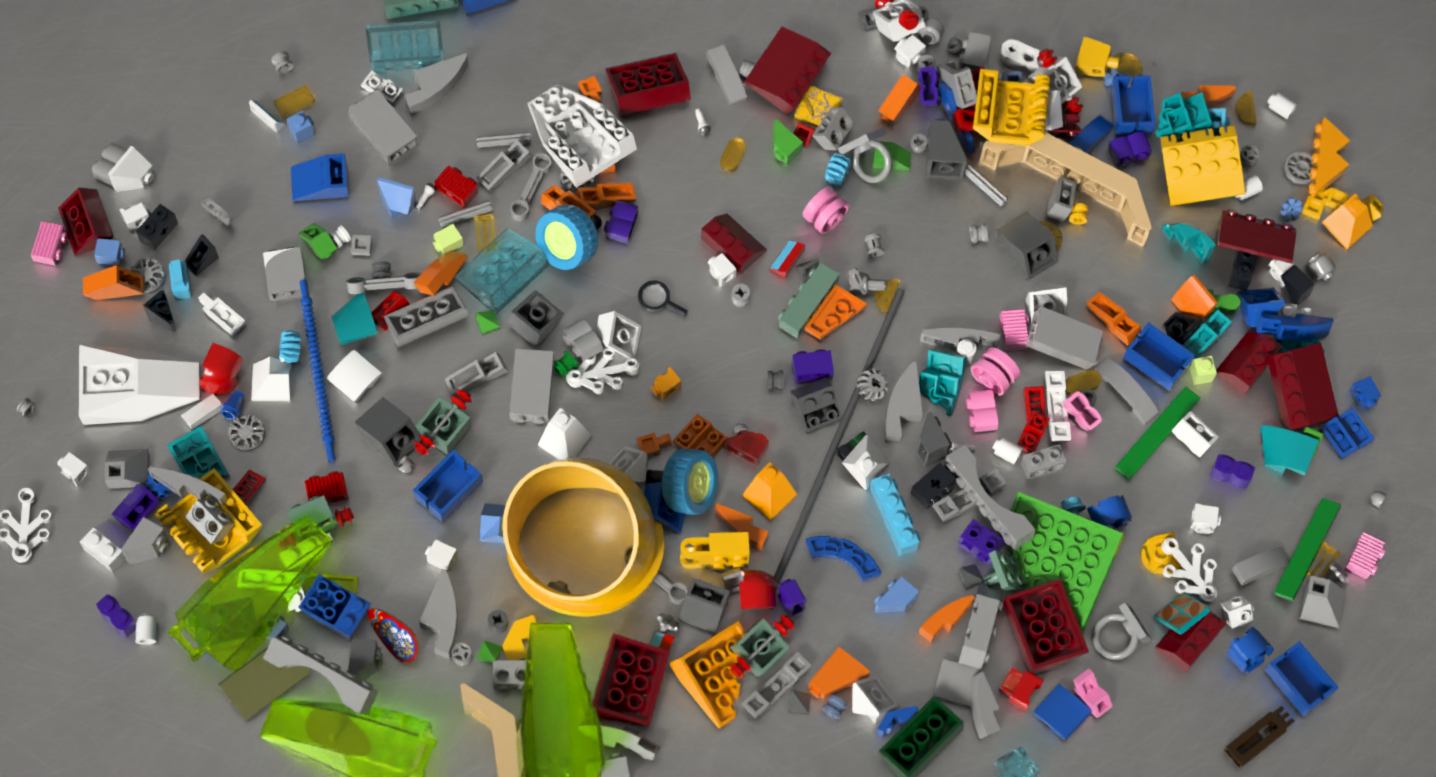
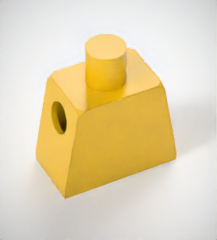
(1095, 59)

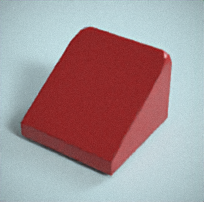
(804, 133)

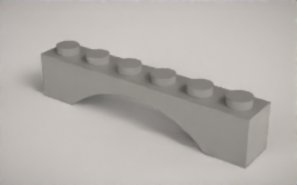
(1013, 526)
(353, 693)

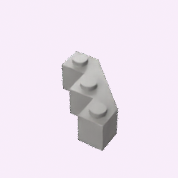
(980, 627)

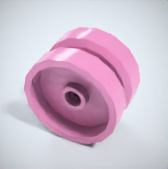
(826, 210)
(995, 371)

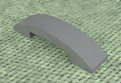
(1128, 389)
(959, 503)
(777, 686)

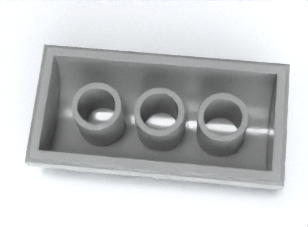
(425, 316)

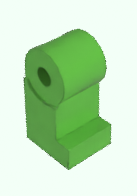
(1226, 304)

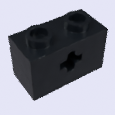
(157, 227)
(1242, 270)
(939, 477)

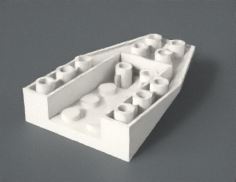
(579, 133)
(132, 384)

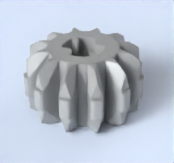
(873, 391)

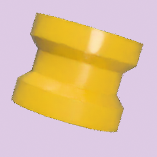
(1078, 214)

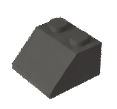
(535, 318)
(364, 658)

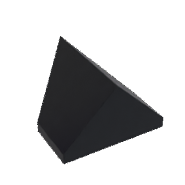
(159, 311)
(1181, 327)

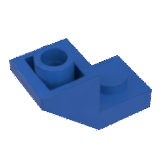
(898, 716)

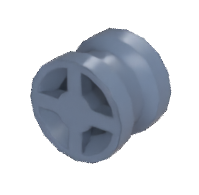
(834, 707)

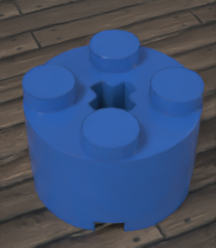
(1111, 512)
(1249, 650)

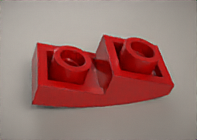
(1033, 432)

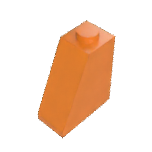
(899, 99)
(113, 283)
(837, 675)

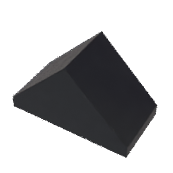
(201, 255)
(1297, 284)

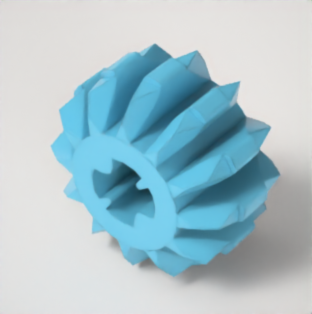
(838, 169)
(289, 346)

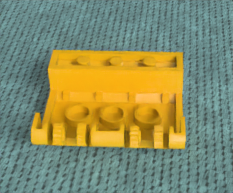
(1011, 110)
(1203, 166)
(191, 540)

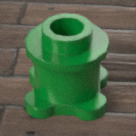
(565, 364)

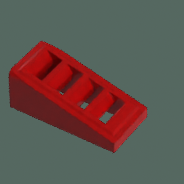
(961, 122)
(1031, 390)
(252, 492)

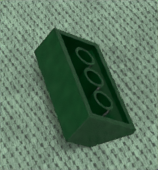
(921, 739)

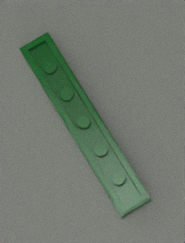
(1157, 433)
(1307, 549)

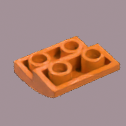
(1194, 299)
(700, 435)

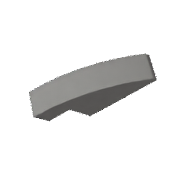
(435, 82)
(903, 404)
(441, 615)

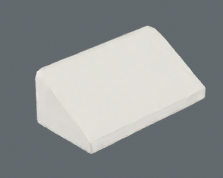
(202, 411)

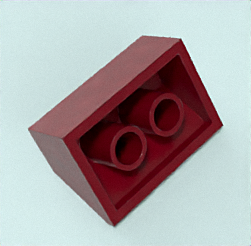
(85, 220)
(732, 240)
(1248, 360)
(1188, 647)

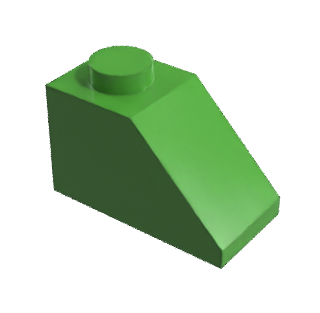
(785, 143)
(899, 156)
(318, 241)

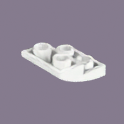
(354, 375)

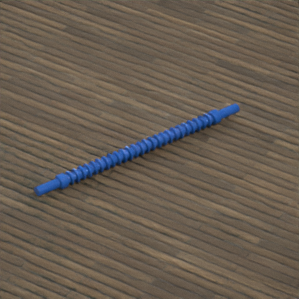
(328, 438)

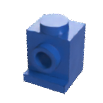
(1366, 392)

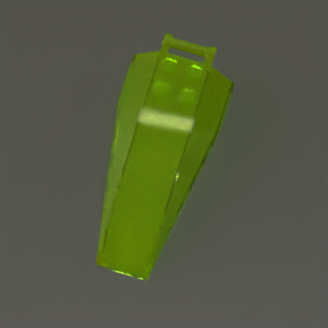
(244, 599)
(556, 714)
(349, 742)

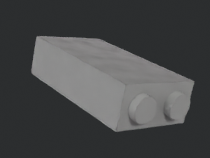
(383, 127)
(1064, 338)
(531, 386)

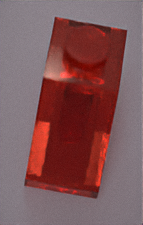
(748, 446)

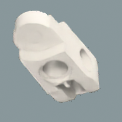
(1014, 54)

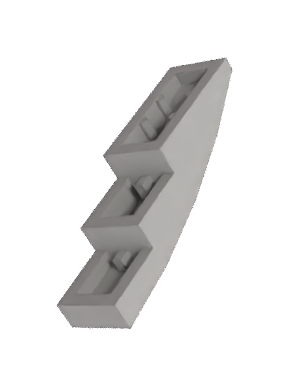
(950, 337)
(183, 483)

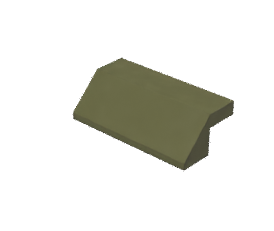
(259, 684)

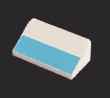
(267, 115)

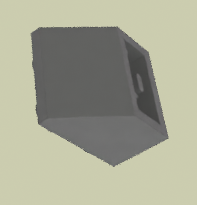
(816, 404)
(933, 442)
(704, 605)

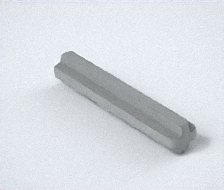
(504, 139)
(985, 185)
(465, 213)

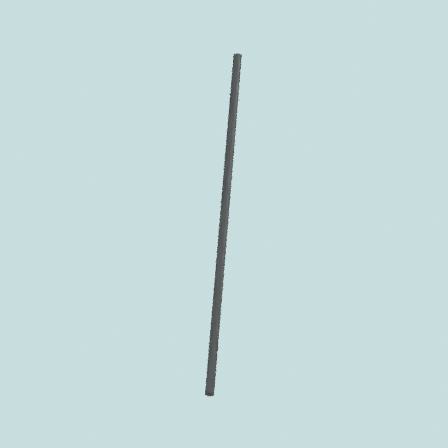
(836, 440)

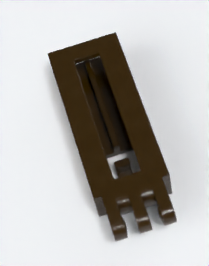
(1252, 743)

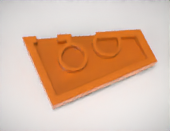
(834, 312)

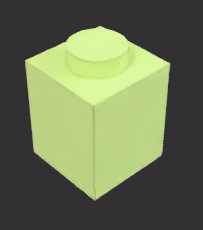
(448, 240)
(1203, 370)

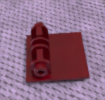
(1070, 126)

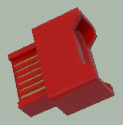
(1020, 687)

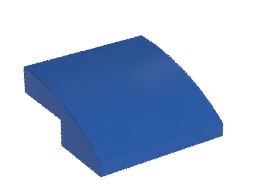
(1347, 433)
(1062, 712)

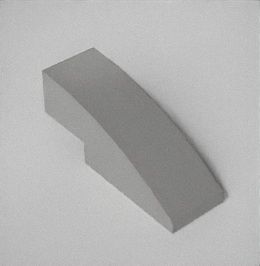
(726, 74)
(504, 165)
(476, 373)
(1260, 565)
(983, 706)

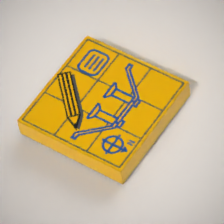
(816, 105)

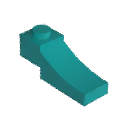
(1208, 334)

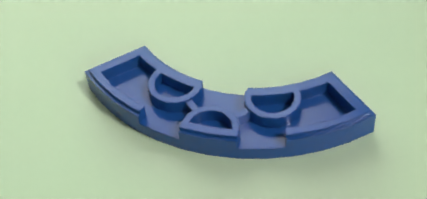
(950, 107)
(844, 550)

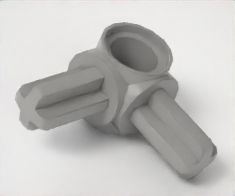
(861, 283)

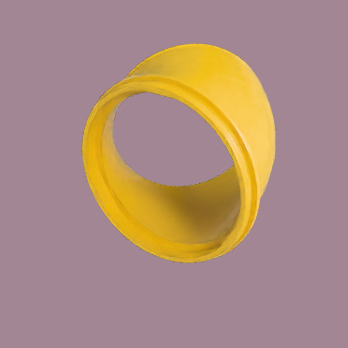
(585, 473)

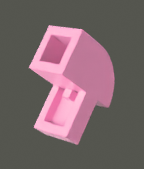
(1091, 694)

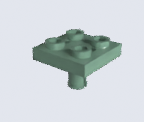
(1005, 572)

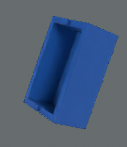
(1133, 105)
(1159, 356)
(448, 485)
(1301, 678)

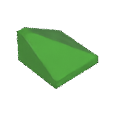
(487, 321)
(489, 652)

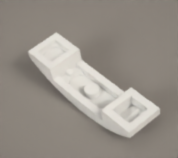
(1055, 394)

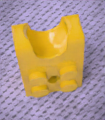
(716, 551)

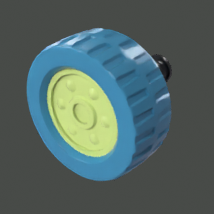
(568, 236)
(687, 481)

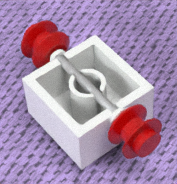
(898, 18)
(1061, 78)

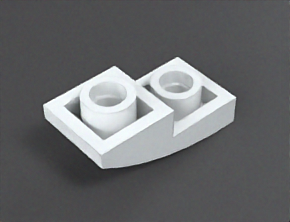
(386, 87)

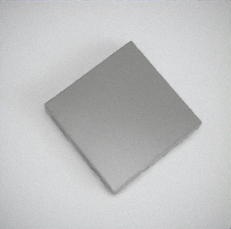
(955, 683)

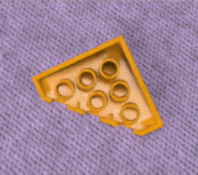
(708, 675)

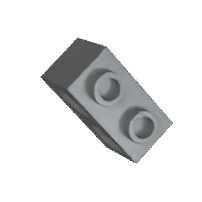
(833, 128)
(1043, 462)
(210, 520)
(513, 669)

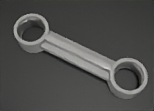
(531, 186)
(359, 284)
(663, 581)

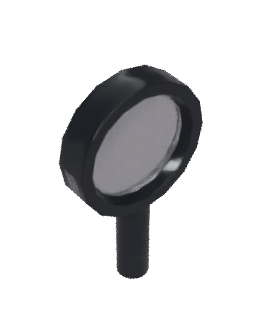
(655, 297)

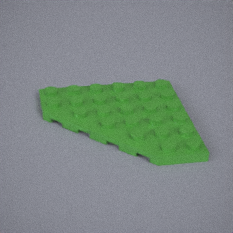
(1066, 550)

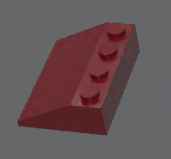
(787, 69)
(648, 84)
(1256, 236)
(1302, 386)
(1044, 626)
(629, 680)

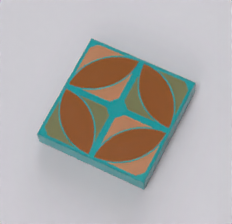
(1182, 613)

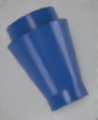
(232, 406)

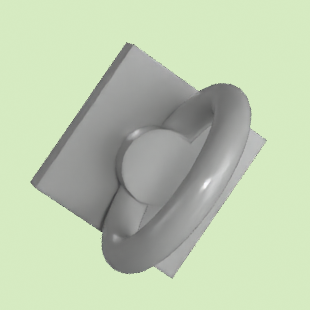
(863, 144)
(1132, 625)

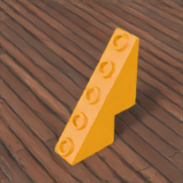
(1326, 158)

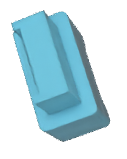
(180, 279)

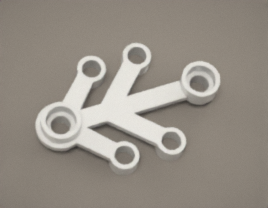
(601, 372)
(25, 529)
(1191, 572)

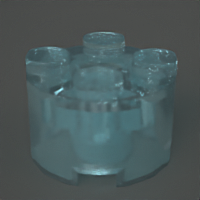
(1016, 764)

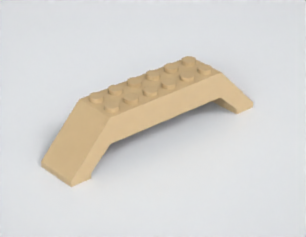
(1092, 177)
(502, 725)

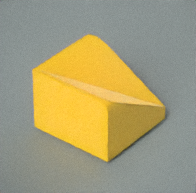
(1374, 206)

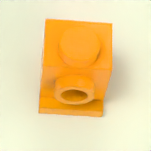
(666, 384)

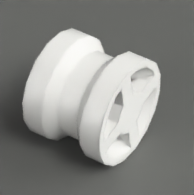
(340, 236)

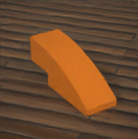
(1213, 94)
(606, 194)
(555, 197)
(439, 272)
(1114, 318)
(740, 522)
(945, 617)

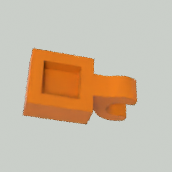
(590, 88)
(651, 444)

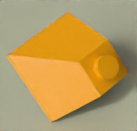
(1349, 221)
(769, 492)

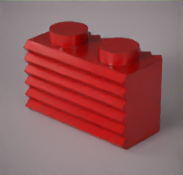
(456, 186)
(331, 486)

